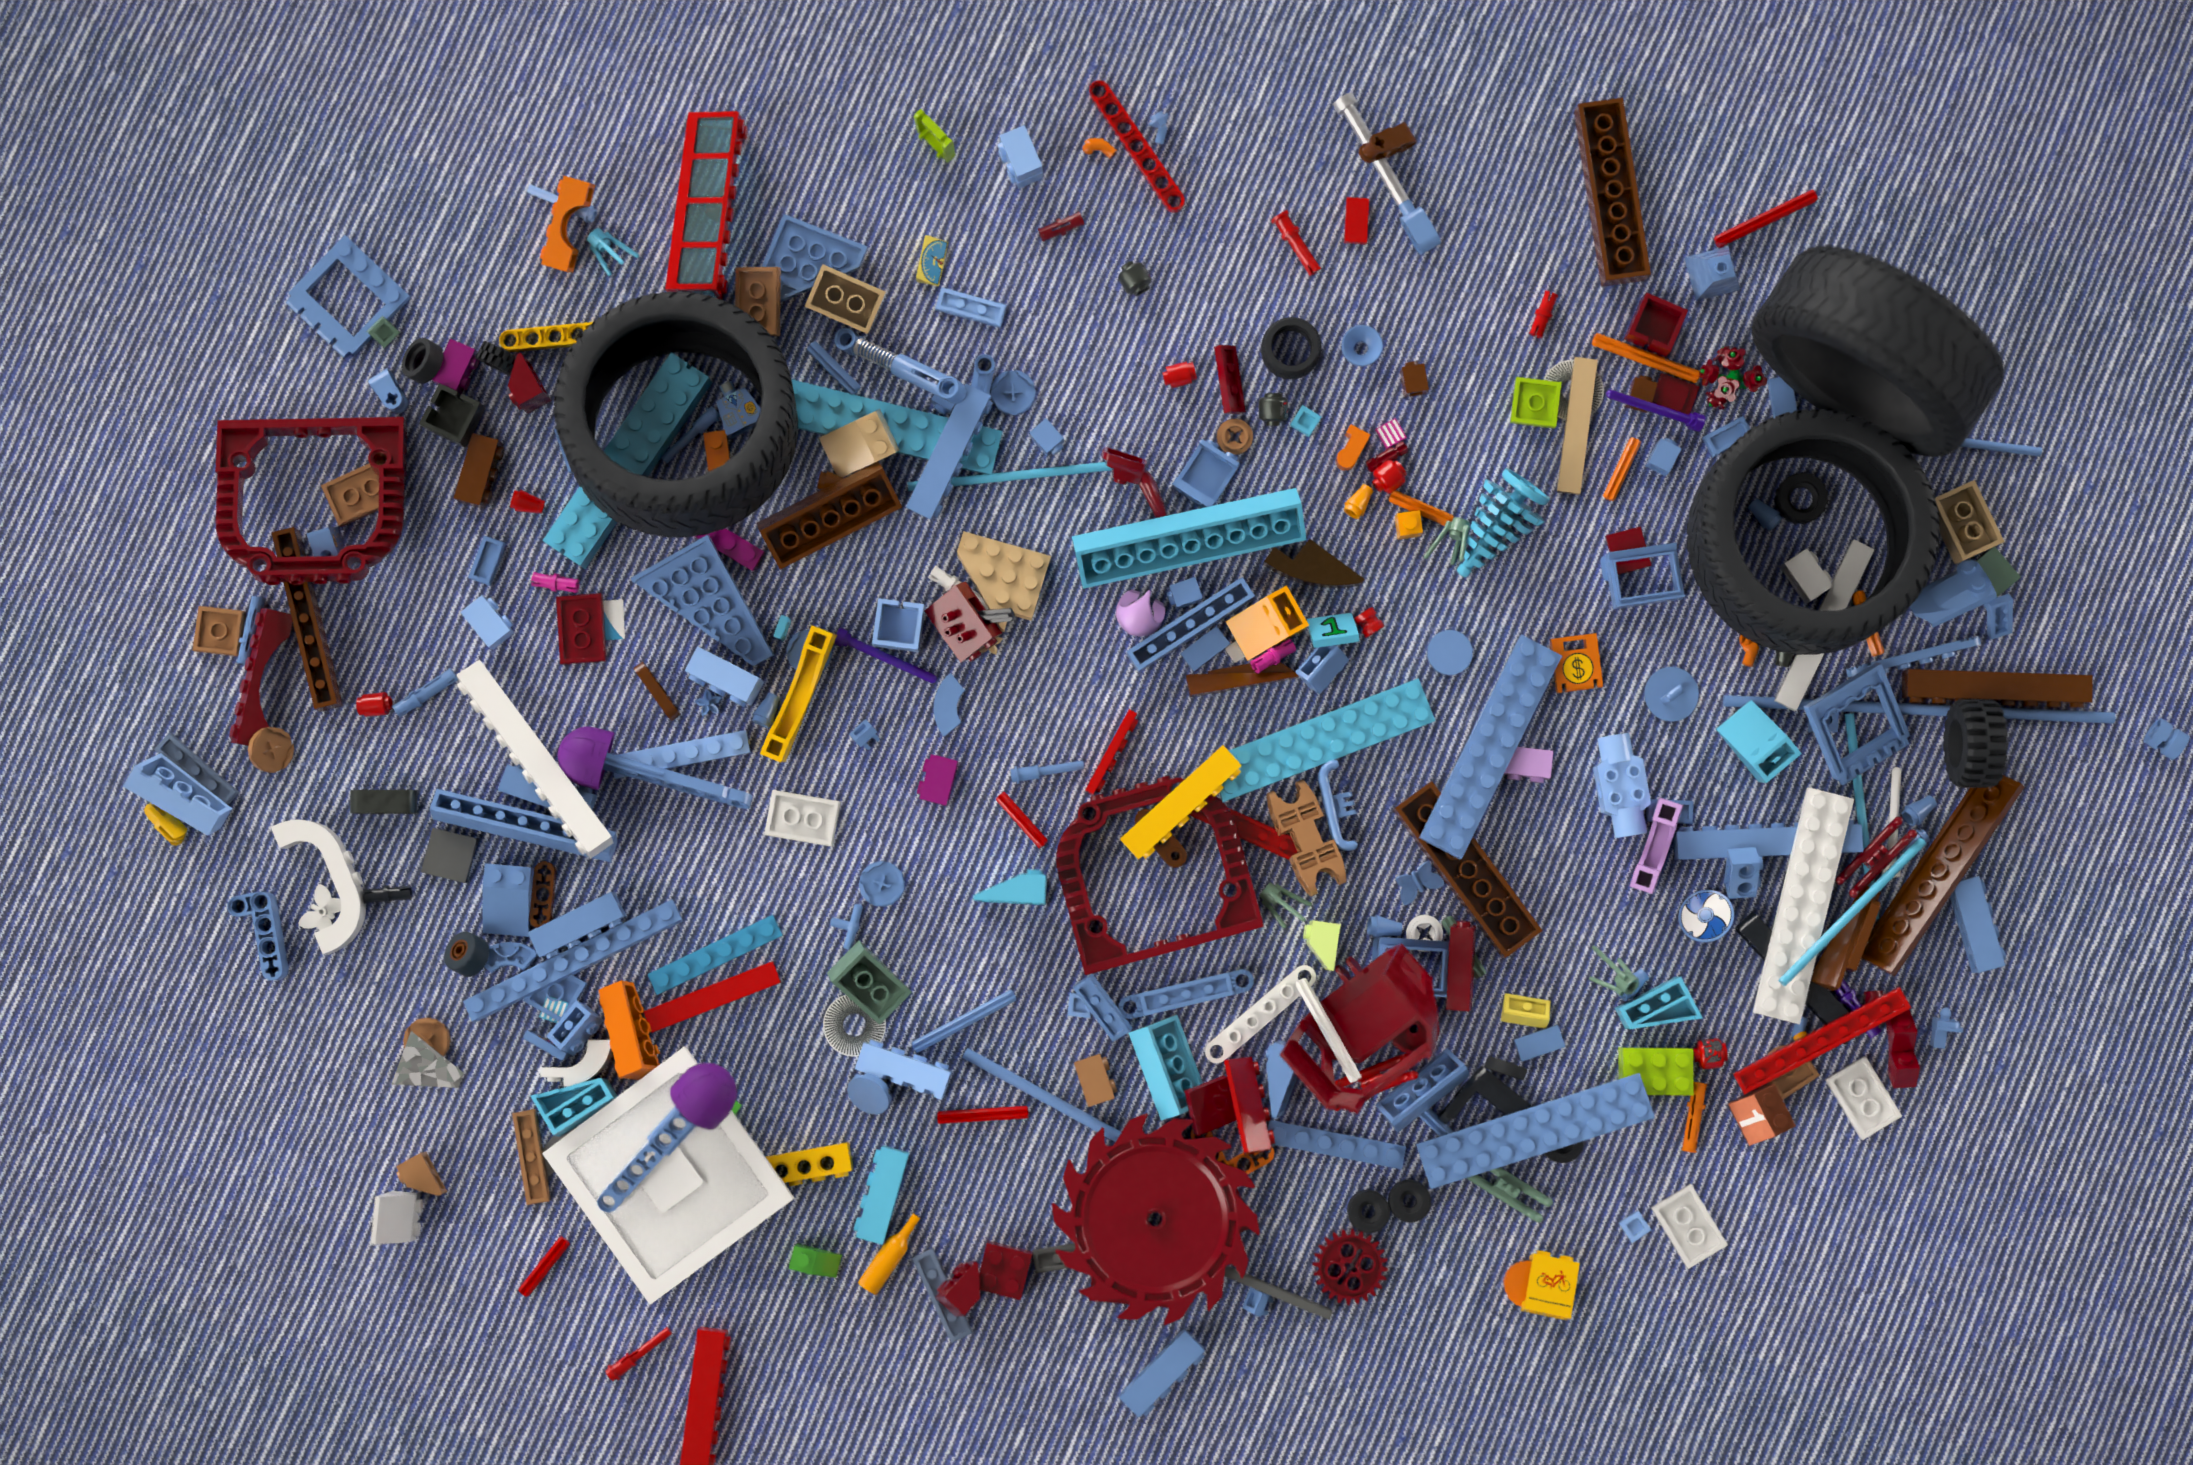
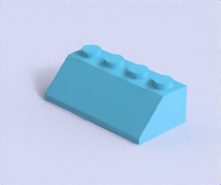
(1166, 1064)

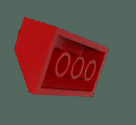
(1248, 1105)

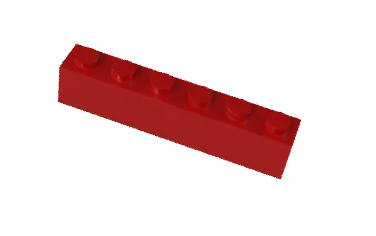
(704, 1396)

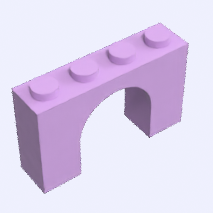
(1657, 845)

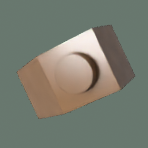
(421, 1175)

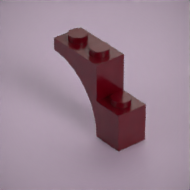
(1902, 1061)

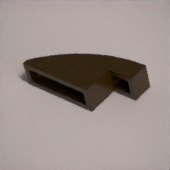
(1313, 567)

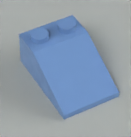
(507, 899)
(1280, 1079)

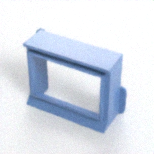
(1609, 574)
(1381, 943)

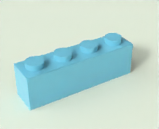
(882, 1194)

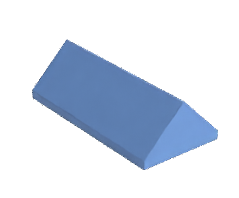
(1418, 1095)

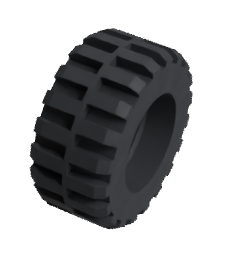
(1975, 743)

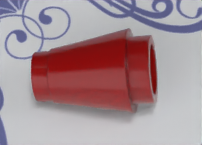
(525, 502)

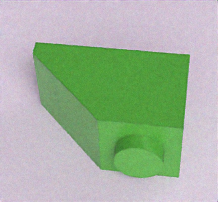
(815, 1261)

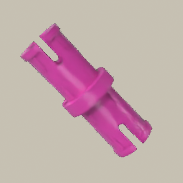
(555, 582)
(1273, 656)

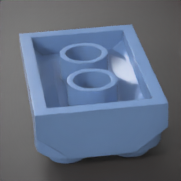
(1954, 594)

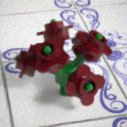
(1729, 385)

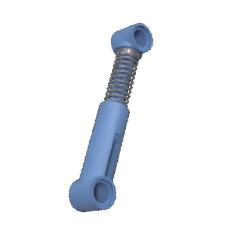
(901, 366)

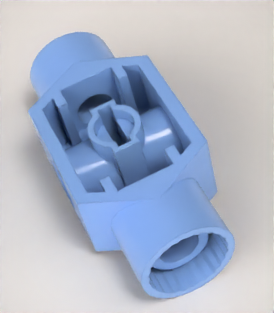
(1622, 785)

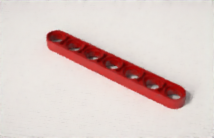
(1135, 135)

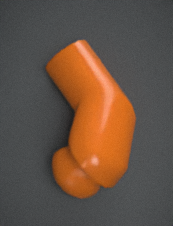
(1751, 650)

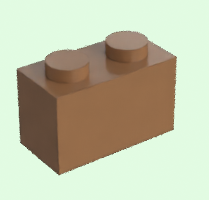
(1094, 1079)

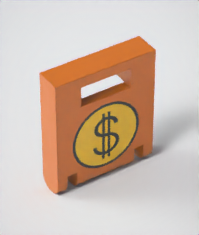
(1578, 666)

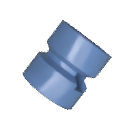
(2168, 740)

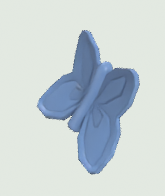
(1415, 881)

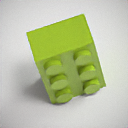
(1661, 1069)

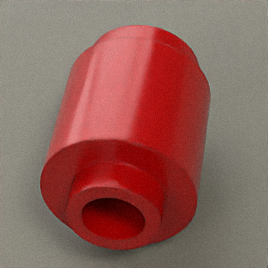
(1179, 374)
(374, 704)

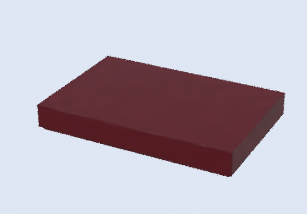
(581, 629)

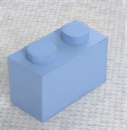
(487, 622)

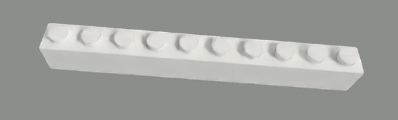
(534, 759)

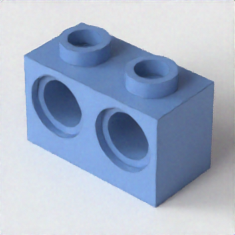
(1742, 872)

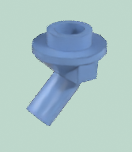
(1159, 121)

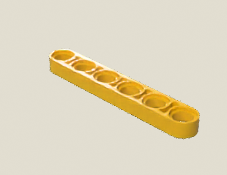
(543, 333)

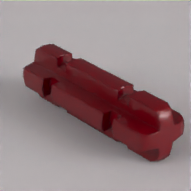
(1389, 454)

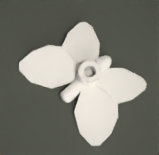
(323, 912)

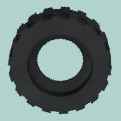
(1807, 481)

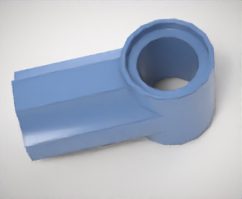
(983, 379)

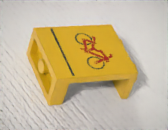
(1551, 1286)

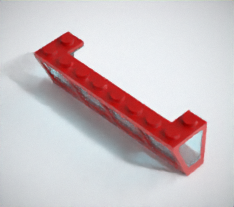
(705, 203)

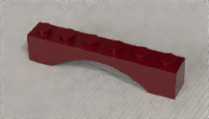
(271, 631)

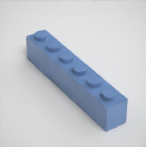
(949, 452)
(1190, 625)

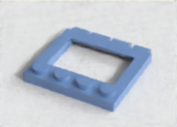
(366, 272)
(1874, 751)

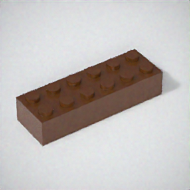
(829, 515)

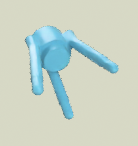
(601, 241)

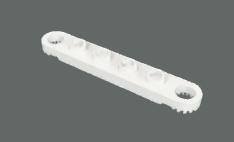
(1258, 1015)

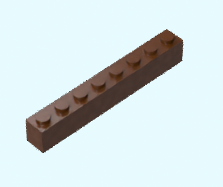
(309, 627)
(1997, 686)

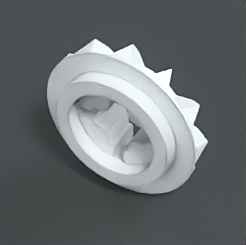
(1424, 922)

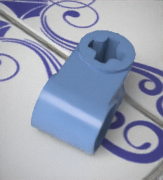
(388, 389)

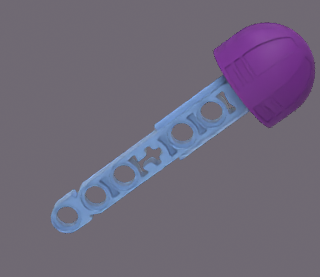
(586, 756)
(702, 1099)

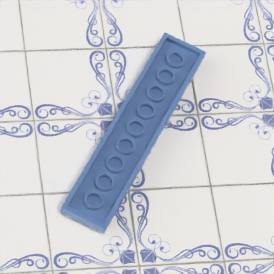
(1490, 747)
(1535, 1131)

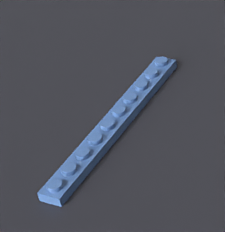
(572, 961)

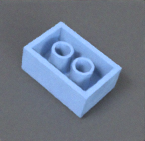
(723, 677)

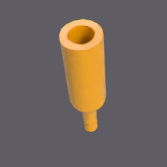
(887, 1258)

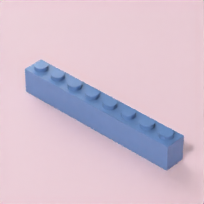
(508, 822)
(1767, 841)

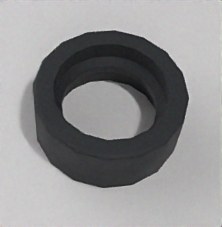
(430, 365)

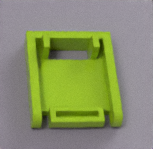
(934, 136)

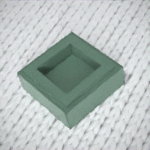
(383, 331)

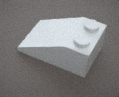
(396, 1217)

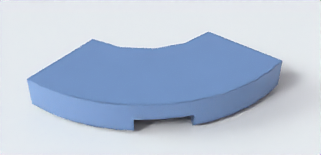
(946, 705)
(510, 954)

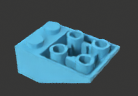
(1758, 742)

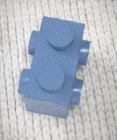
(575, 1028)

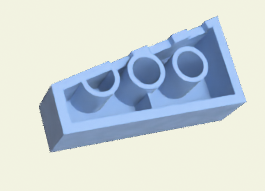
(177, 793)
(904, 1069)

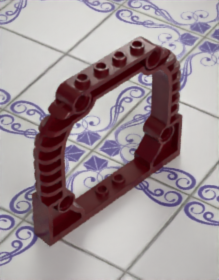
(244, 439)
(1102, 951)

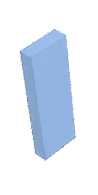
(971, 307)

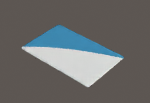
(614, 619)

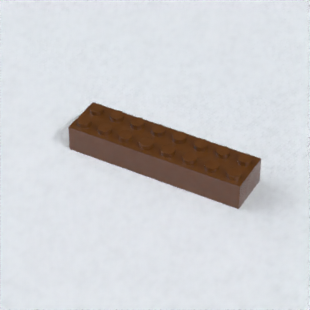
(1612, 192)
(1472, 880)

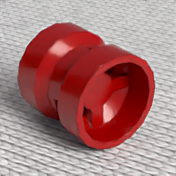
(1369, 622)

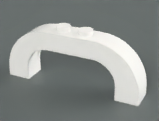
(345, 879)

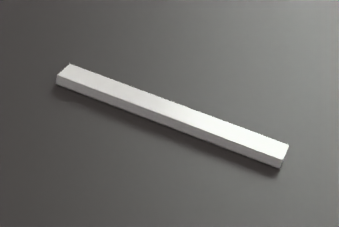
(1836, 598)

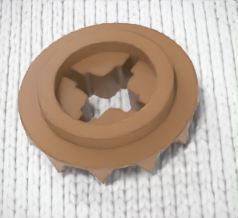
(1234, 426)

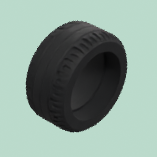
(1296, 325)

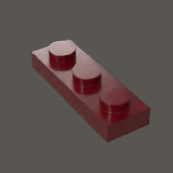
(1229, 379)

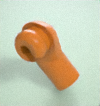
(1098, 144)

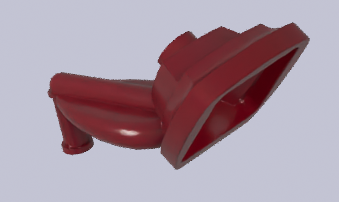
(1132, 469)

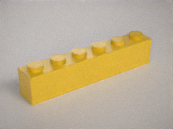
(1184, 799)

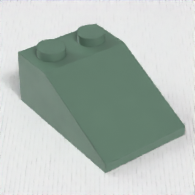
(868, 982)

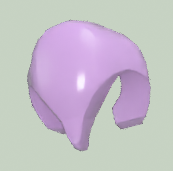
(1138, 616)

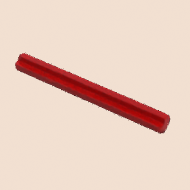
(1765, 218)

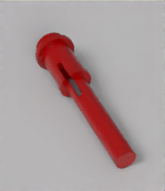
(629, 1360)

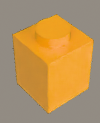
(1408, 525)

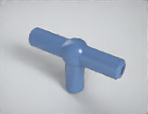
(852, 925)

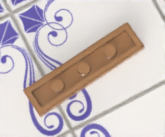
(531, 1156)

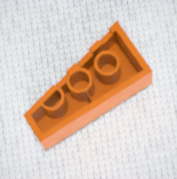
(628, 1031)

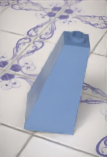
(1712, 273)

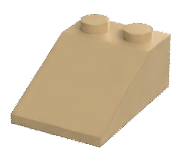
(859, 444)

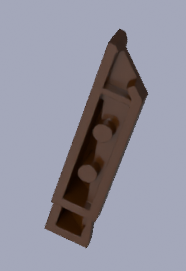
(1236, 678)

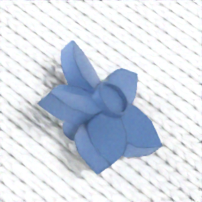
(708, 703)

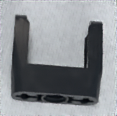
(1490, 1089)

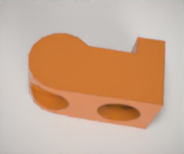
(1348, 456)

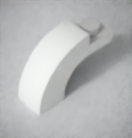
(593, 1062)

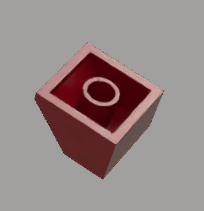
(526, 387)

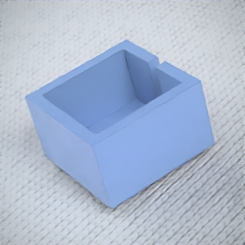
(1021, 157)
(898, 627)

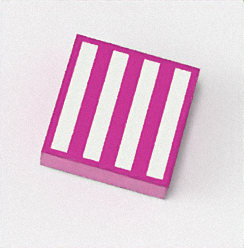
(1390, 433)

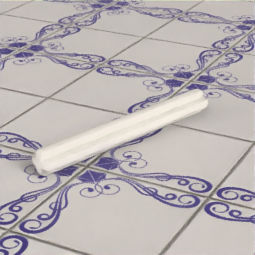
(1328, 1030)

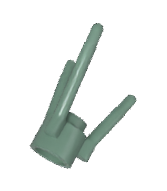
(1458, 531)
(1272, 895)
(1625, 981)

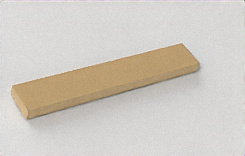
(1577, 425)

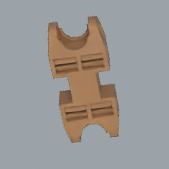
(1306, 837)

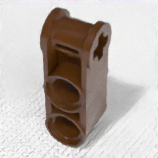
(1387, 143)

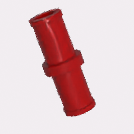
(1543, 314)

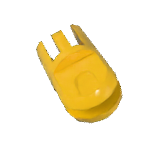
(168, 825)

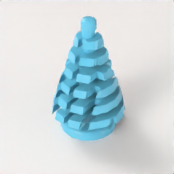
(1504, 514)

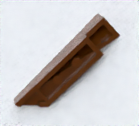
(1847, 947)

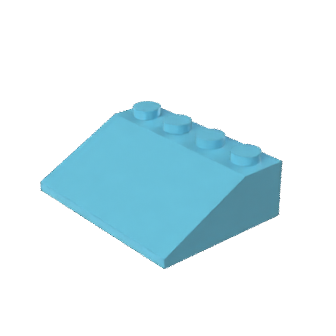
(1022, 889)

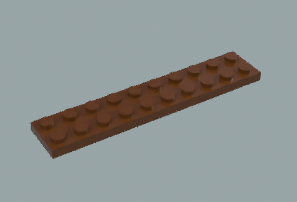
(1938, 874)

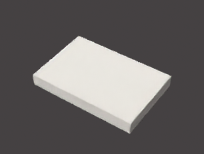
(802, 818)
(1863, 1097)
(1689, 1226)

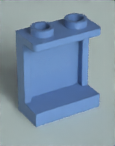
(1206, 474)

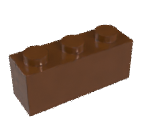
(479, 471)

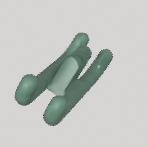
(1508, 1188)

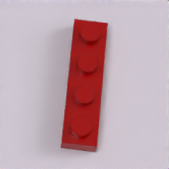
(1108, 761)

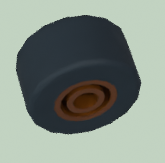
(466, 954)

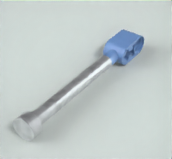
(1413, 221)

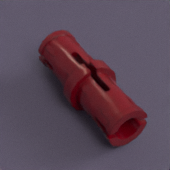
(1046, 232)

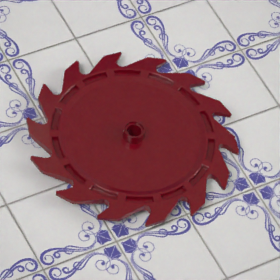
(1145, 1260)

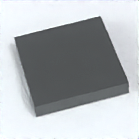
(449, 855)

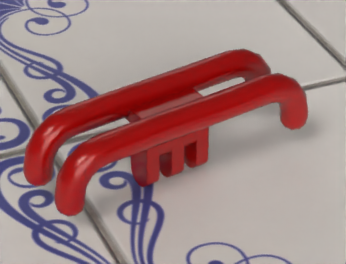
(1371, 1073)

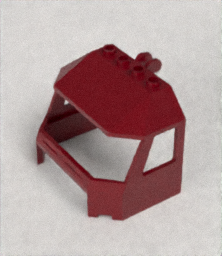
(1366, 1016)

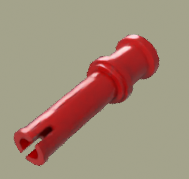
(1291, 234)

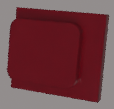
(1675, 393)
(1626, 540)

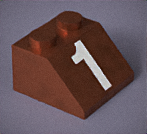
(1761, 1114)

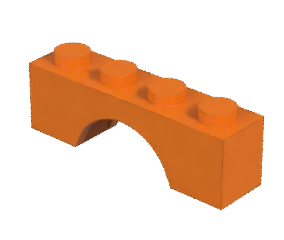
(572, 196)

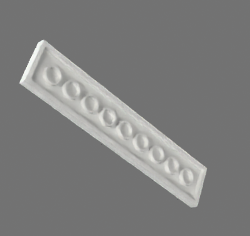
(1803, 903)

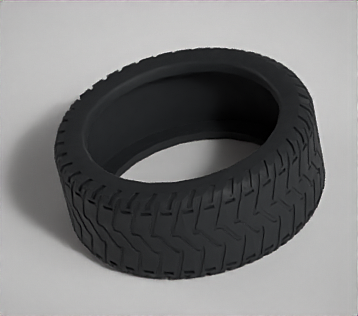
(654, 328)
(1879, 348)
(1877, 464)

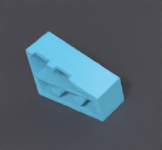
(1660, 1005)
(573, 1105)

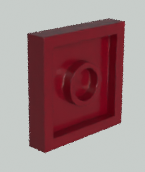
(1210, 1105)

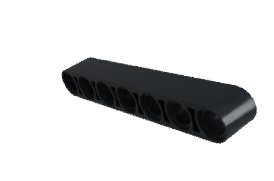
(1818, 998)

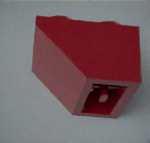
(961, 1290)

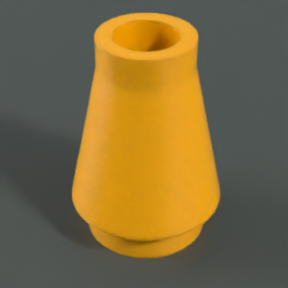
(1358, 502)

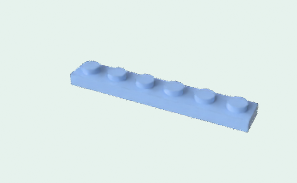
(692, 751)

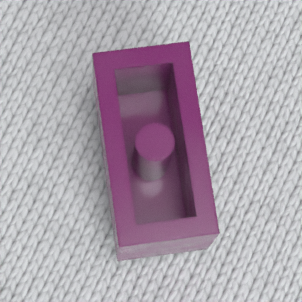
(457, 366)
(938, 780)

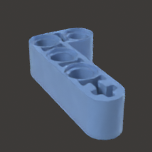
(264, 937)

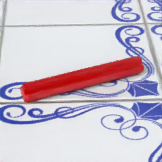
(982, 1114)

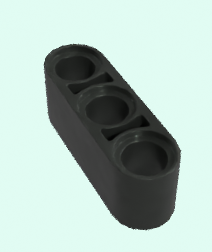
(383, 801)

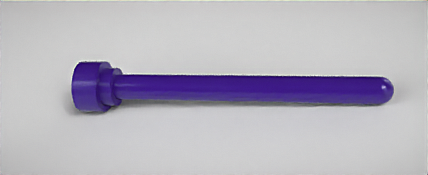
(1694, 421)
(844, 638)

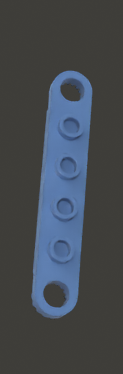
(1923, 656)
(1186, 994)

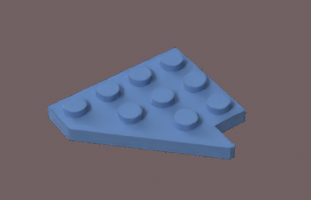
(803, 249)

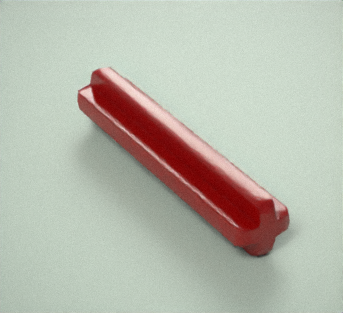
(1021, 820)
(544, 1266)

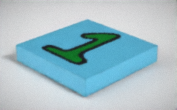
(1333, 630)

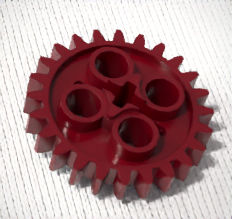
(1367, 1277)

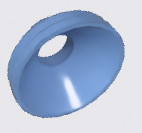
(1366, 335)

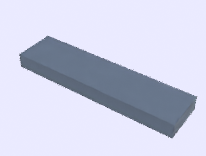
(197, 768)
(932, 1277)

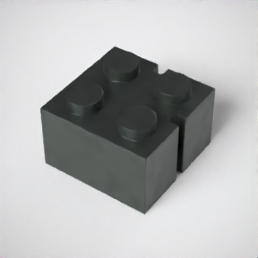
(455, 418)

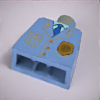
(737, 410)
(325, 541)

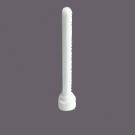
(1894, 811)

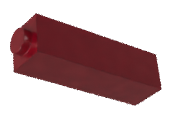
(1461, 966)

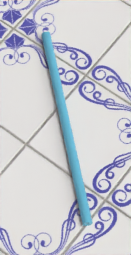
(1024, 474)
(1858, 788)
(1851, 912)

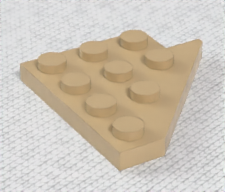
(1004, 574)

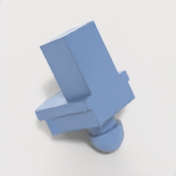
(1941, 1026)

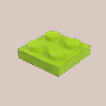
(1535, 402)

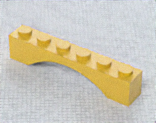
(808, 672)

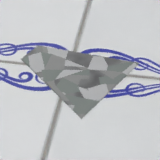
(425, 1066)

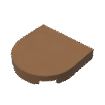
(1795, 1079)

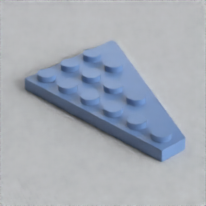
(705, 594)

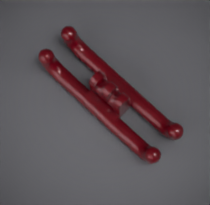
(1876, 856)

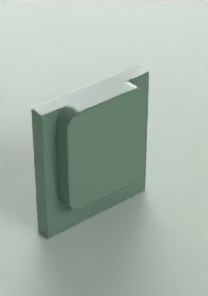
(1998, 570)

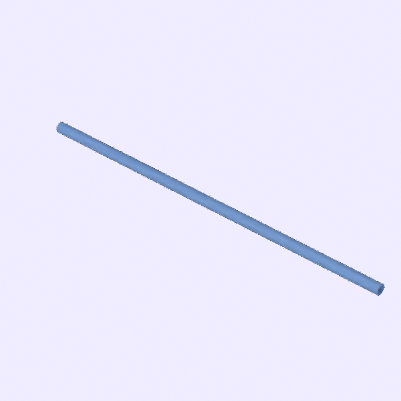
(1936, 710)

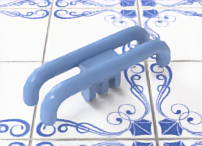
(1335, 806)

